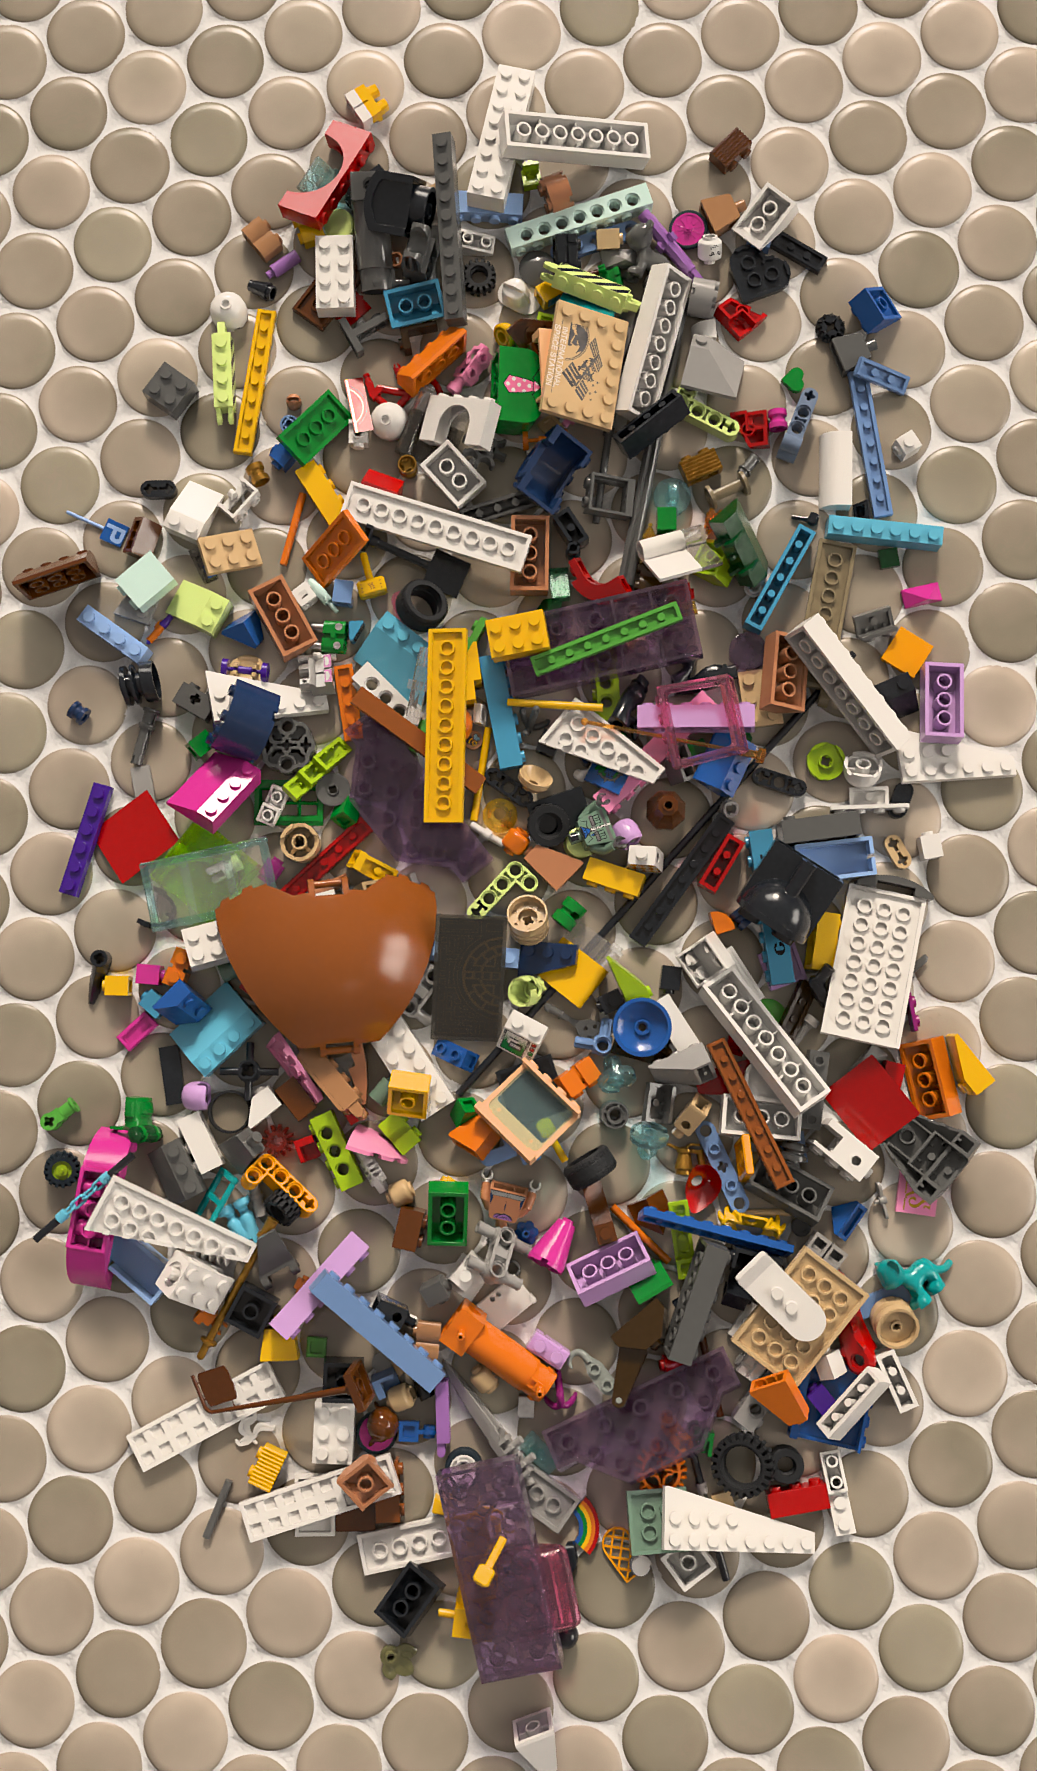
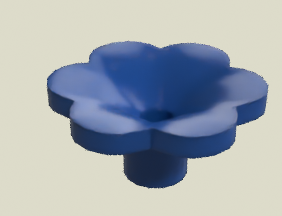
(529, 1228)

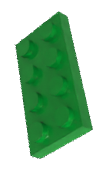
(315, 428)

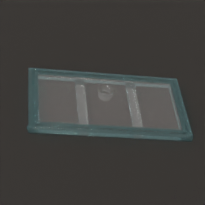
(193, 884)

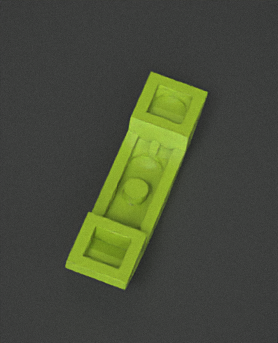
(681, 1240)

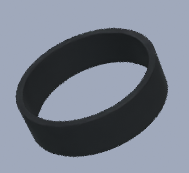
(211, 1116)

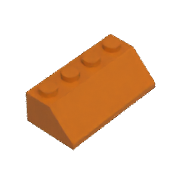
(432, 360)
(930, 1077)

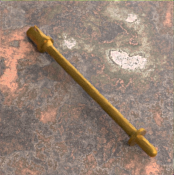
(208, 1340)

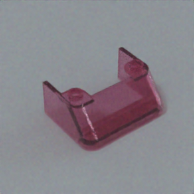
(560, 1586)

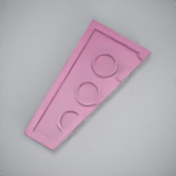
(288, 1061)

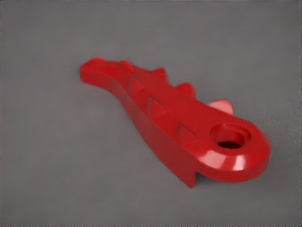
(857, 1341)

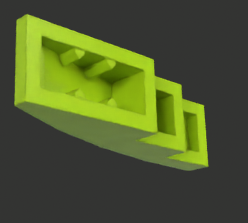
(320, 765)

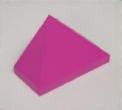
(921, 595)

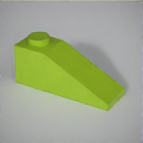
(629, 984)

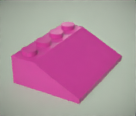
(216, 790)

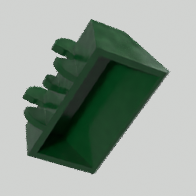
(739, 545)

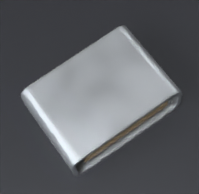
(525, 1407)

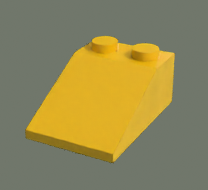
(967, 1068)

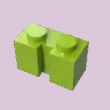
(400, 1132)

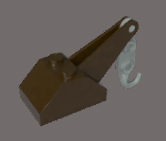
(634, 1341)

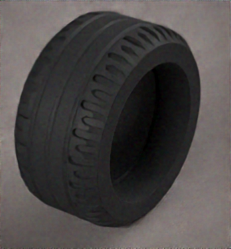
(432, 595)
(590, 1168)

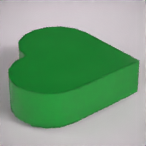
(793, 380)

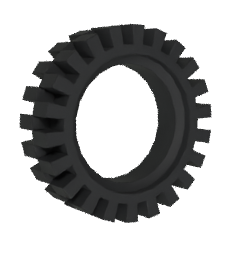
(727, 1481)

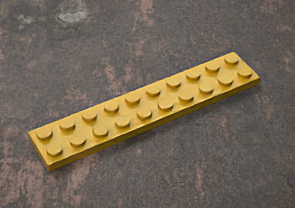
(445, 725)

